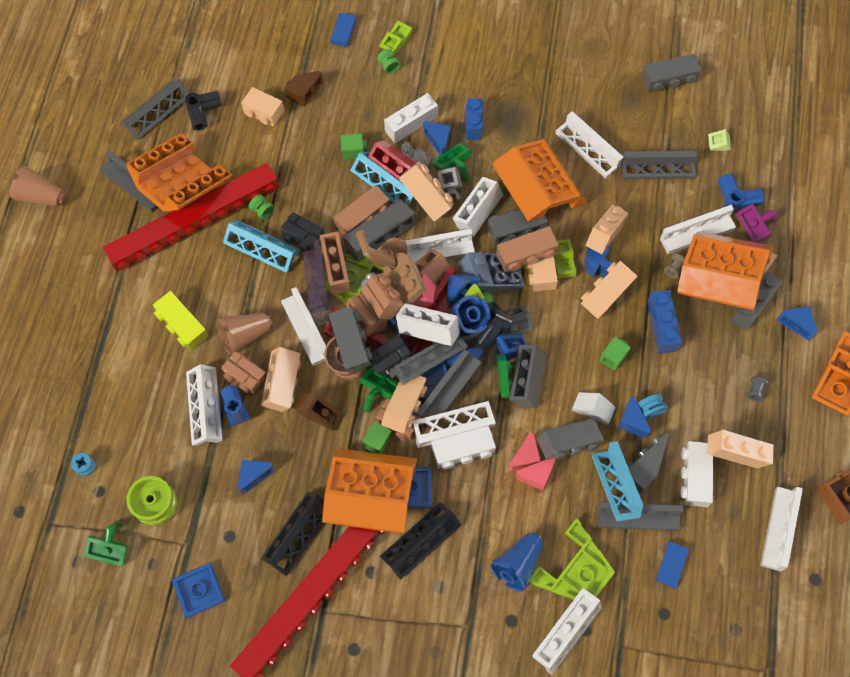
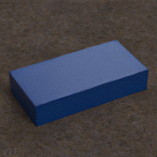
(343, 29)
(672, 565)

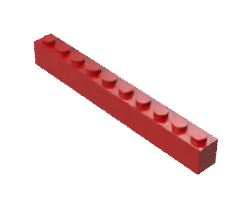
(190, 218)
(304, 602)

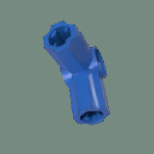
(736, 197)
(234, 407)

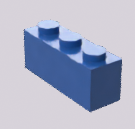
(664, 321)

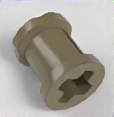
(675, 266)

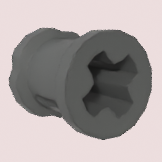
(757, 389)

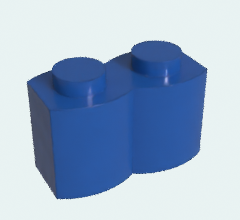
(474, 119)

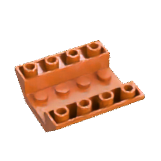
(174, 175)
(537, 179)
(724, 270)
(368, 490)

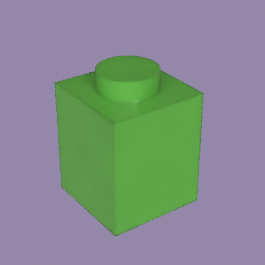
(352, 146)
(615, 353)
(377, 438)

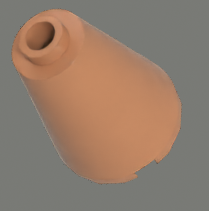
(35, 189)
(242, 329)

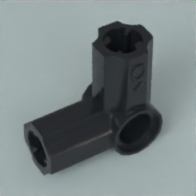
(203, 102)
(498, 323)

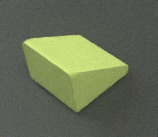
(719, 141)

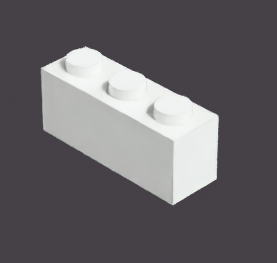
(411, 118)
(478, 205)
(428, 324)
(463, 447)
(697, 475)

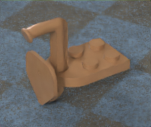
(397, 266)

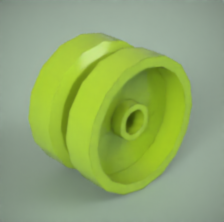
(152, 500)

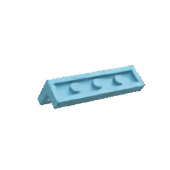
(383, 174)
(265, 240)
(623, 478)

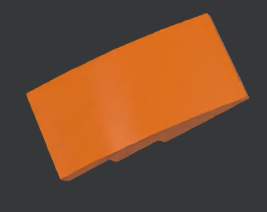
(834, 382)

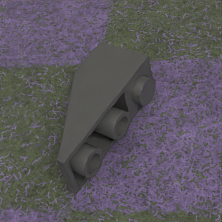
(648, 465)

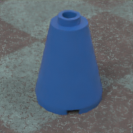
(471, 313)
(518, 562)

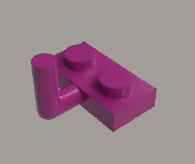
(755, 223)

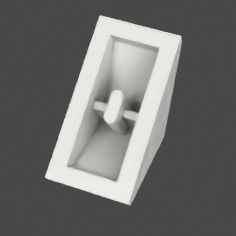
(594, 406)

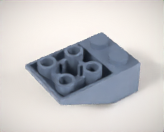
(491, 273)

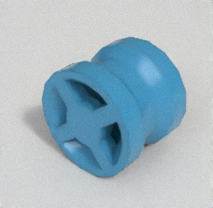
(85, 468)

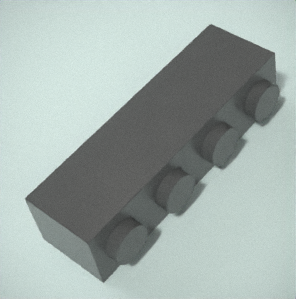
(380, 228)

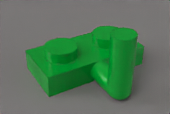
(453, 158)
(504, 366)
(379, 385)
(105, 548)

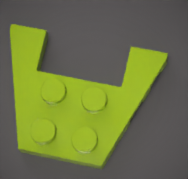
(356, 273)
(586, 570)

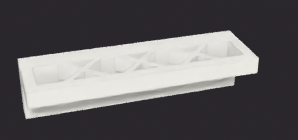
(595, 143)
(681, 234)
(451, 245)
(305, 327)
(207, 404)
(425, 439)
(781, 528)
(567, 631)

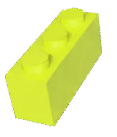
(180, 321)

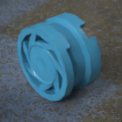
(652, 406)

